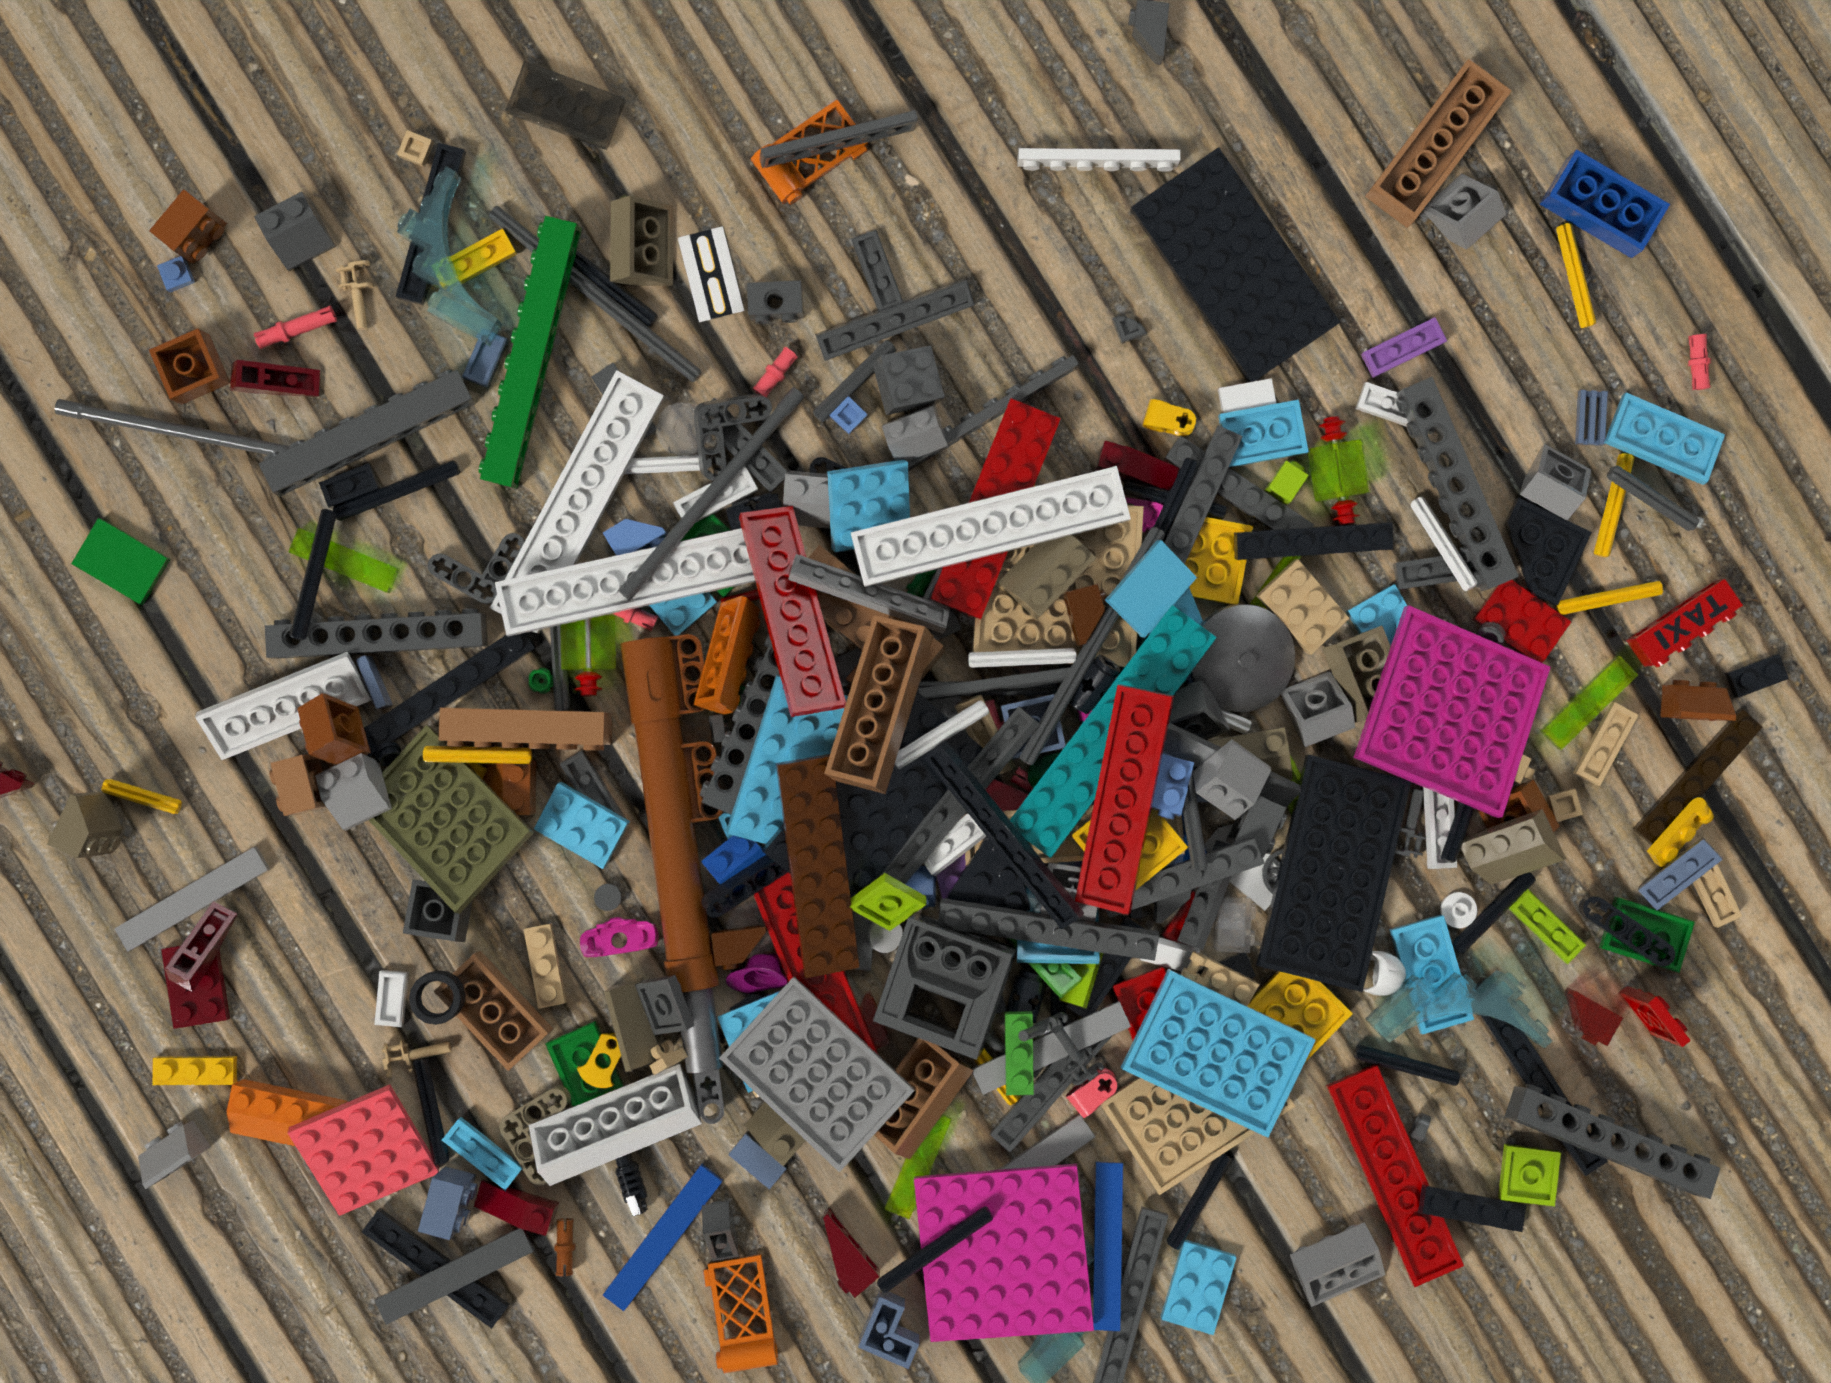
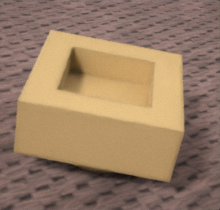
(415, 148)
(1564, 804)

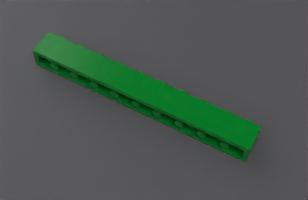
(530, 351)

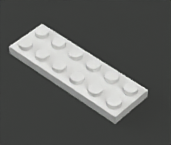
(272, 708)

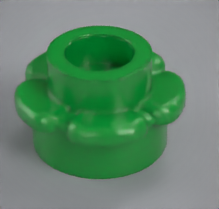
(541, 688)

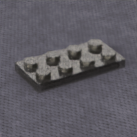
(565, 105)

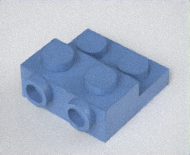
(1172, 786)

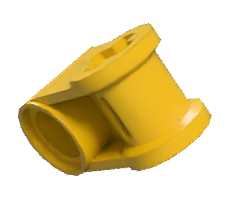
(1164, 418)

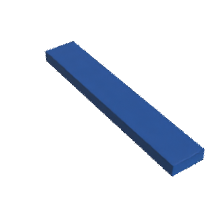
(662, 1237)
(1108, 1246)

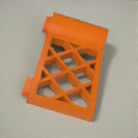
(786, 178)
(748, 1350)

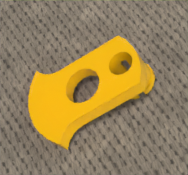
(594, 1074)

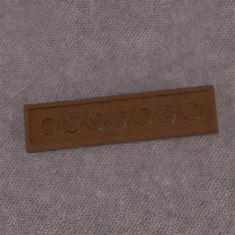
(817, 866)

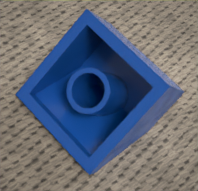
(732, 858)

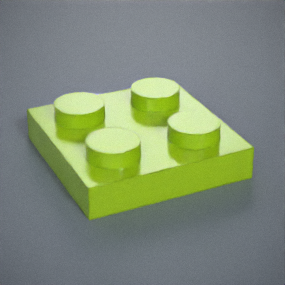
(887, 902)
(1529, 1175)

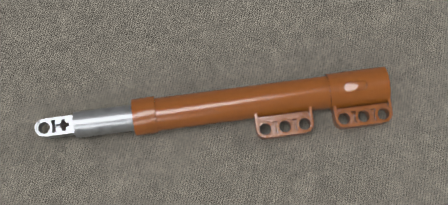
(673, 803)

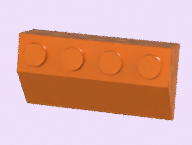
(728, 655)
(270, 1110)

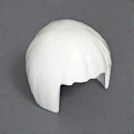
(1387, 975)

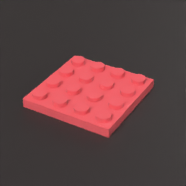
(363, 1150)

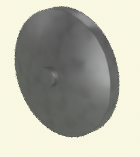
(1248, 659)

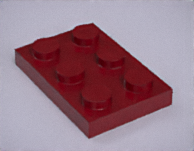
(205, 1004)

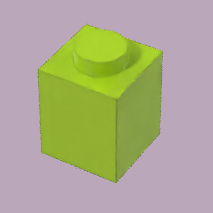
(1286, 481)

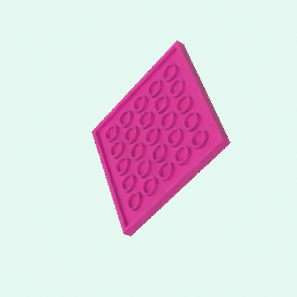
(1452, 712)
(1020, 1269)

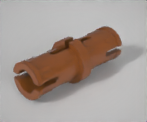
(564, 1246)

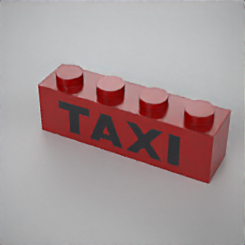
(1684, 623)

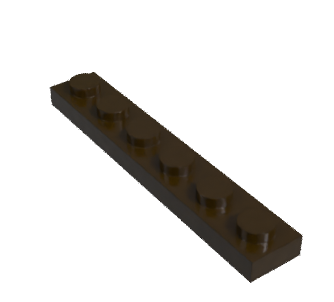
(1699, 775)

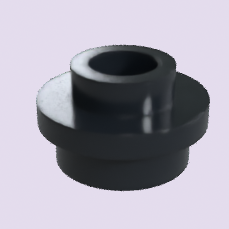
(387, 752)

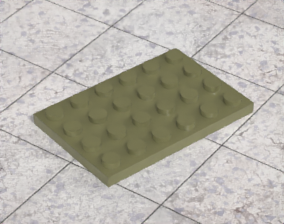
(447, 822)

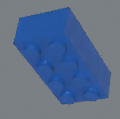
(1604, 204)

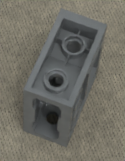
(941, 974)

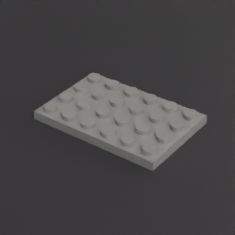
(817, 1074)

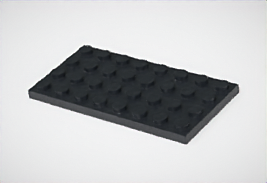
(1234, 265)
(879, 823)
(1334, 873)

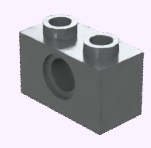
(762, 292)

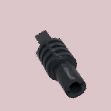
(631, 1184)

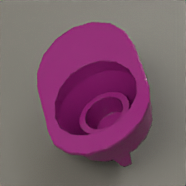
(759, 974)

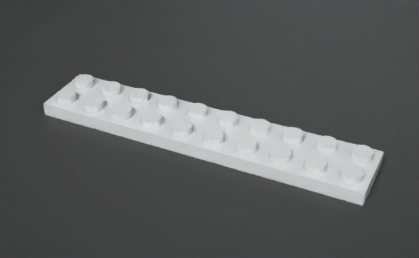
(588, 479)
(990, 526)
(593, 586)

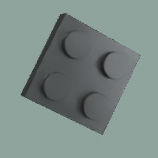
(664, 1005)

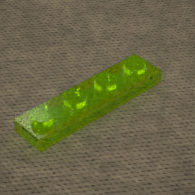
(348, 562)
(1589, 702)
(902, 1197)

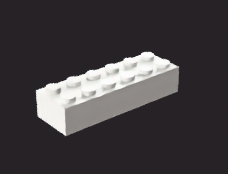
(614, 1125)

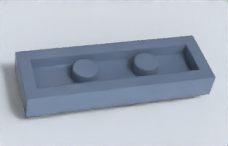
(1680, 873)

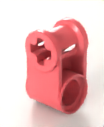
(1089, 1095)

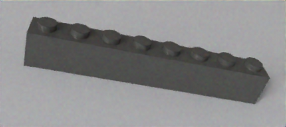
(366, 433)

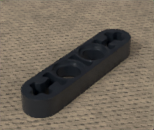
(751, 886)
(1626, 931)

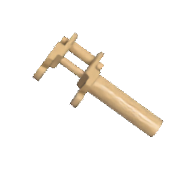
(357, 296)
(414, 1054)

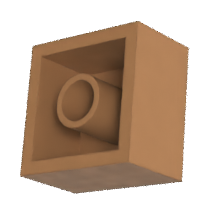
(297, 784)

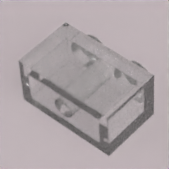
(1233, 925)

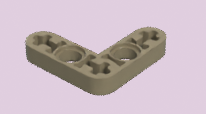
(523, 1118)

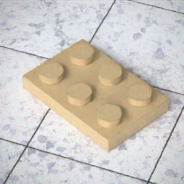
(1303, 606)

